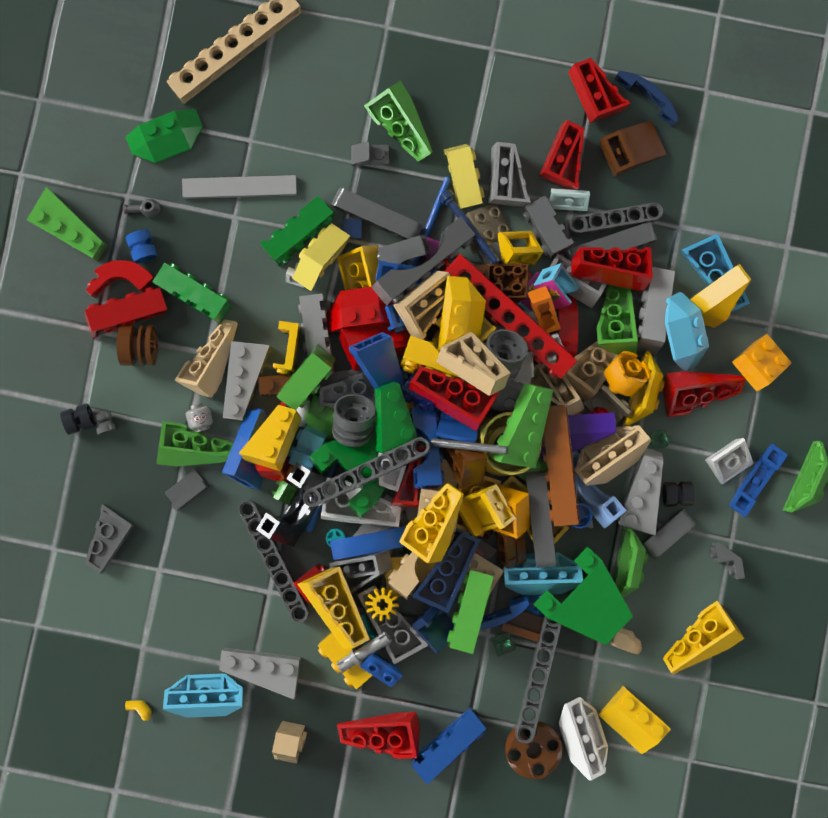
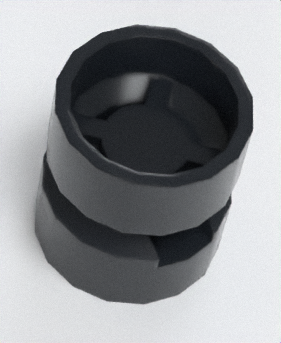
(71, 420)
(681, 493)

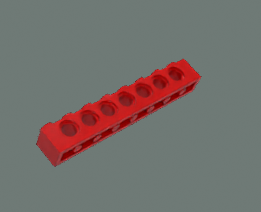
(566, 360)

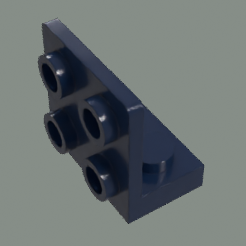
(434, 628)

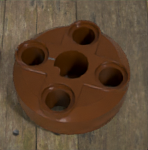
(534, 752)

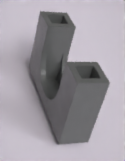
(404, 251)

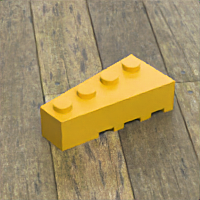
(336, 606)

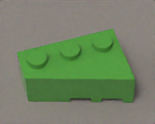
(307, 378)

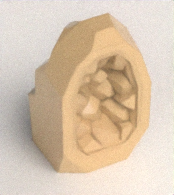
(627, 641)

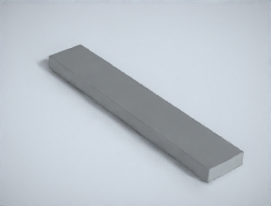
(239, 187)

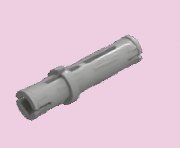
(356, 656)

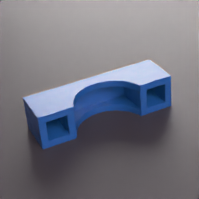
(429, 472)

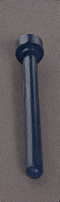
(448, 198)

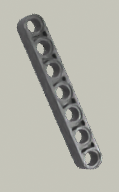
(357, 472)
(274, 571)
(540, 686)

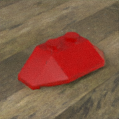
(357, 309)

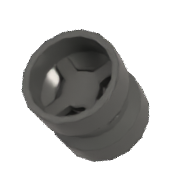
(104, 427)

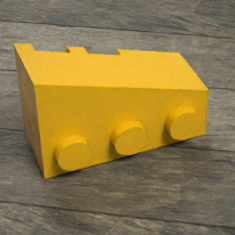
(273, 439)

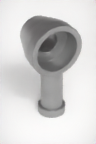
(149, 213)

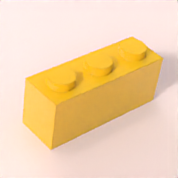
(332, 649)

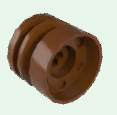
(134, 345)

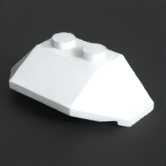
(584, 738)

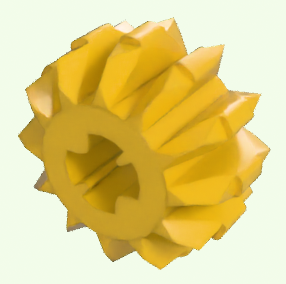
(376, 608)

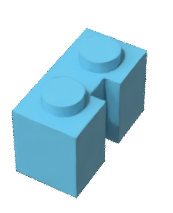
(308, 442)

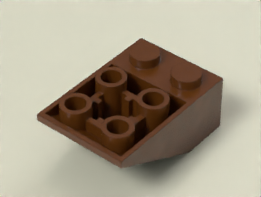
(631, 147)
(509, 278)

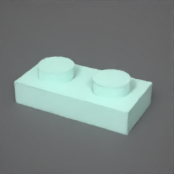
(569, 199)

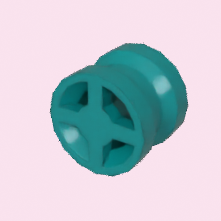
(331, 535)

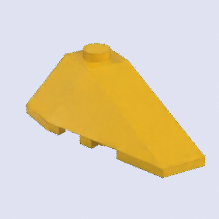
(721, 296)
(433, 527)

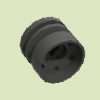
(508, 349)
(353, 420)

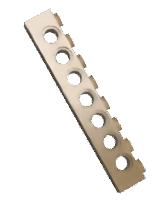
(231, 56)

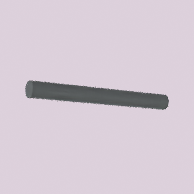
(469, 446)

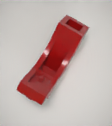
(119, 270)
(568, 323)

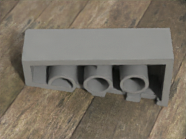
(643, 494)

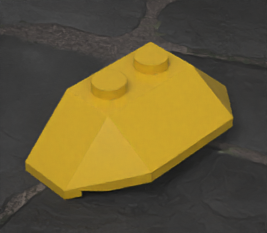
(461, 311)
(645, 399)

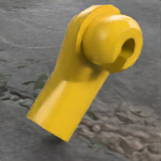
(141, 707)

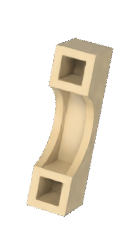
(404, 579)

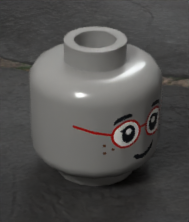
(199, 417)

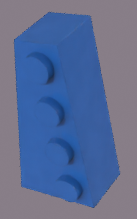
(448, 745)

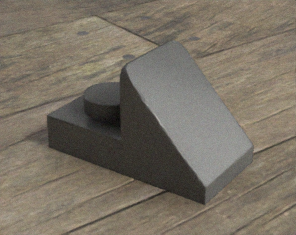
(369, 154)

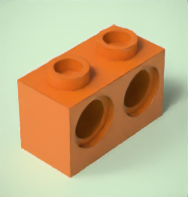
(544, 309)

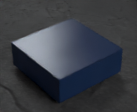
(353, 228)

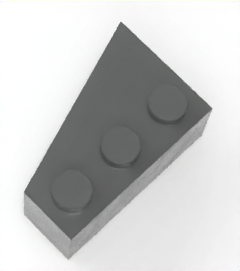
(547, 227)

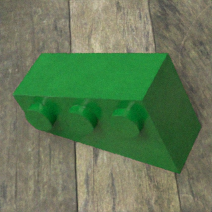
(393, 418)

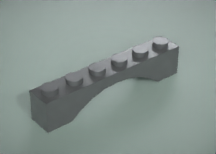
(396, 282)

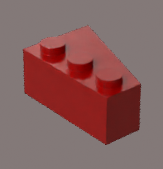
(595, 91)
(564, 157)

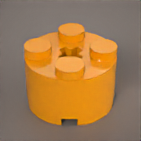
(626, 374)

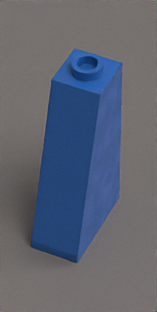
(378, 360)
(236, 466)

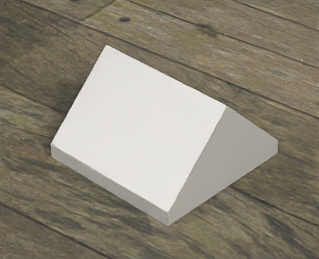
(730, 460)

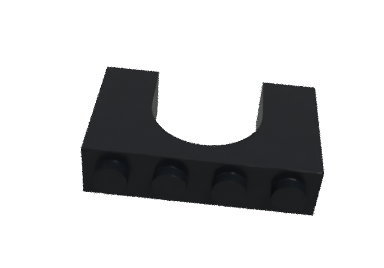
(290, 526)

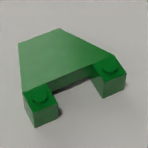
(349, 458)
(593, 607)

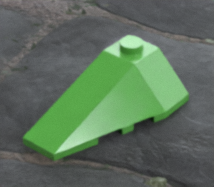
(399, 117)

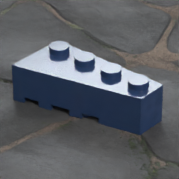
(445, 577)

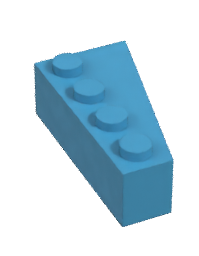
(711, 262)

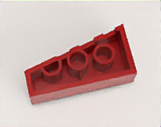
(615, 267)
(125, 311)
(353, 335)
(453, 396)

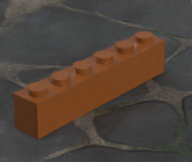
(560, 467)

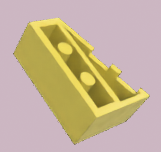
(464, 175)
(320, 255)

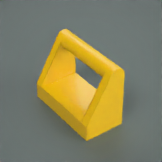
(519, 255)

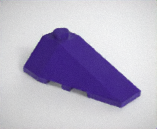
(588, 429)

